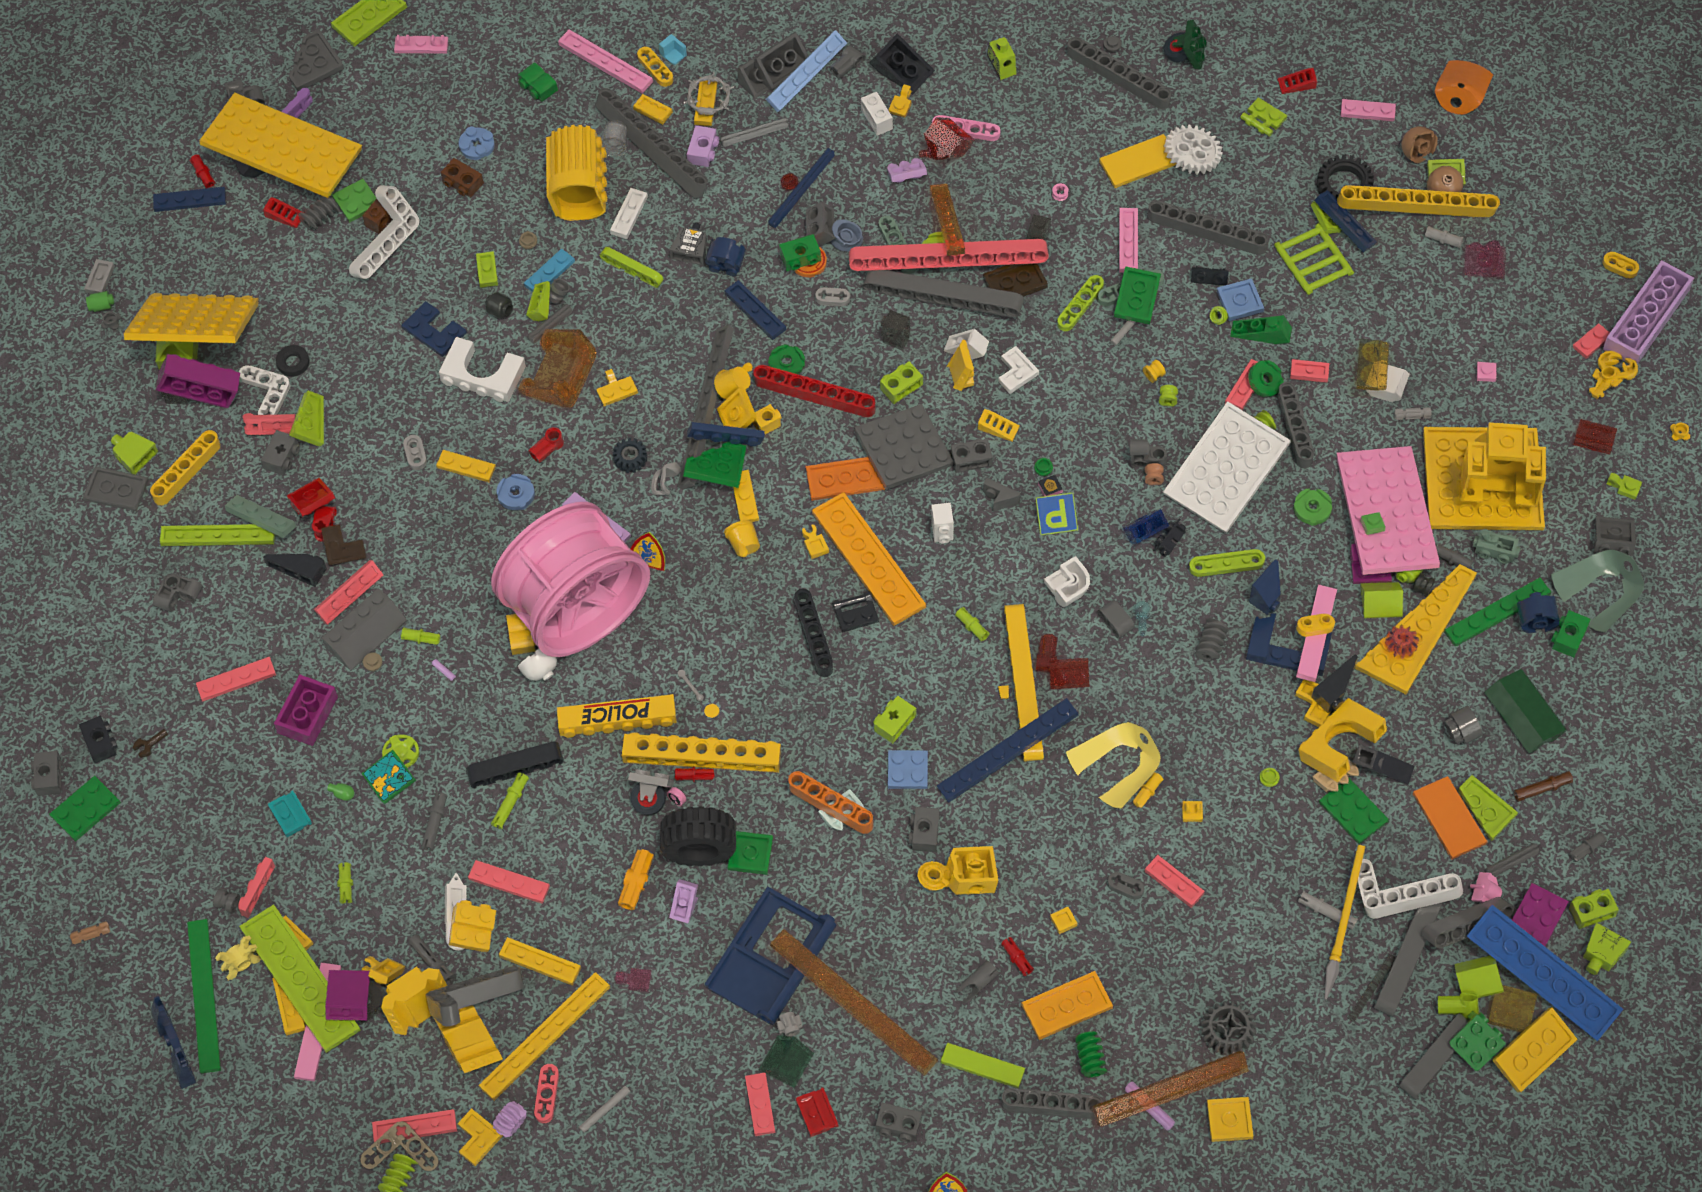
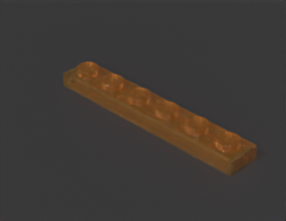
(947, 219)

